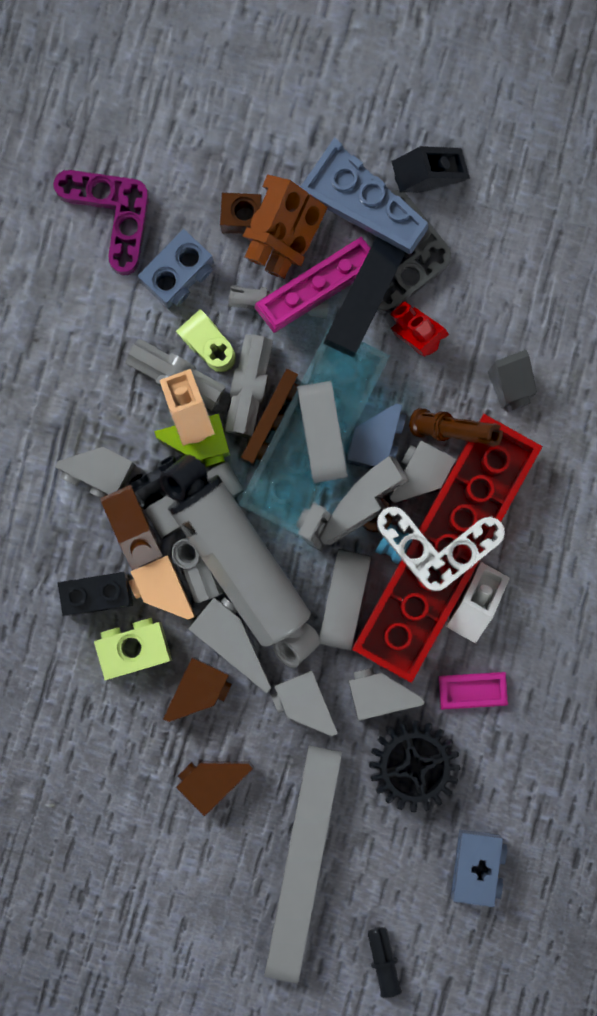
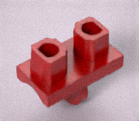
(417, 329)

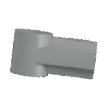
(199, 577)

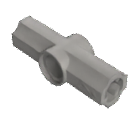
(159, 365)
(249, 385)

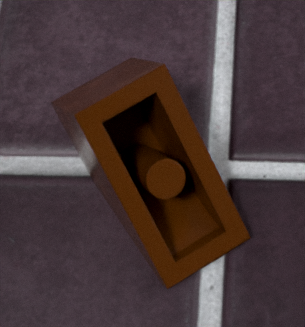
(131, 527)
(198, 690)
(211, 782)

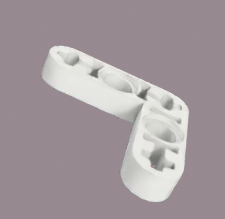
(430, 556)

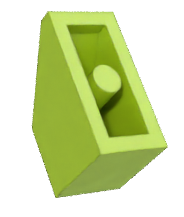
(209, 451)

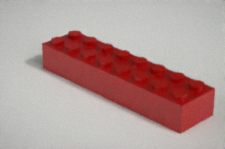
(477, 487)

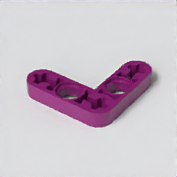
(115, 200)

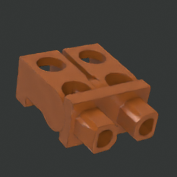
(283, 226)

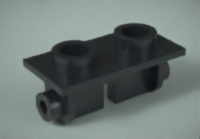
(147, 485)

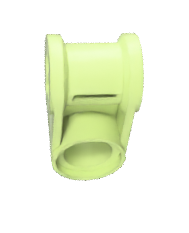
(204, 339)

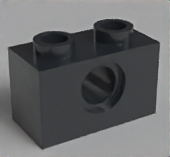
(95, 594)

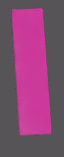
(313, 286)

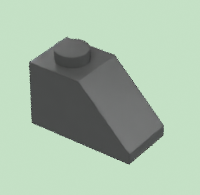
(513, 380)

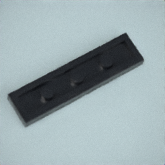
(364, 297)

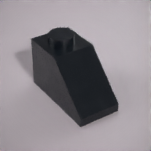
(429, 169)

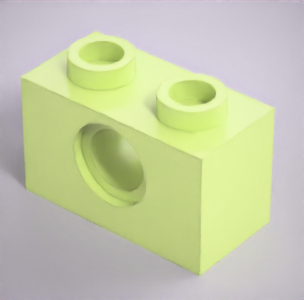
(115, 661)

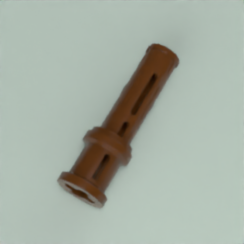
(443, 427)

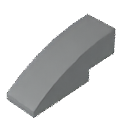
(364, 500)

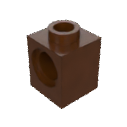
(231, 204)

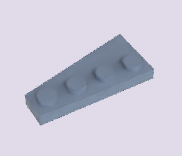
(363, 199)

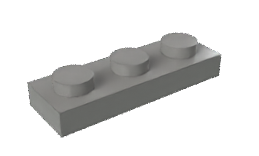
(312, 525)

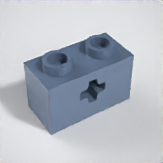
(466, 884)

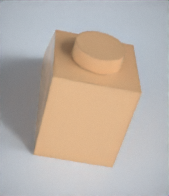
(187, 407)
(161, 587)

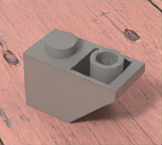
(97, 468)
(425, 470)

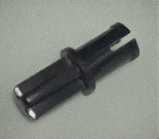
(384, 962)

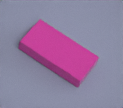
(473, 690)

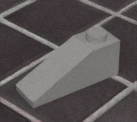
(227, 636)

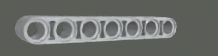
(303, 864)

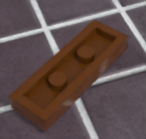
(271, 418)

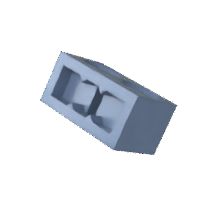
(169, 264)

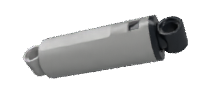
(239, 560)

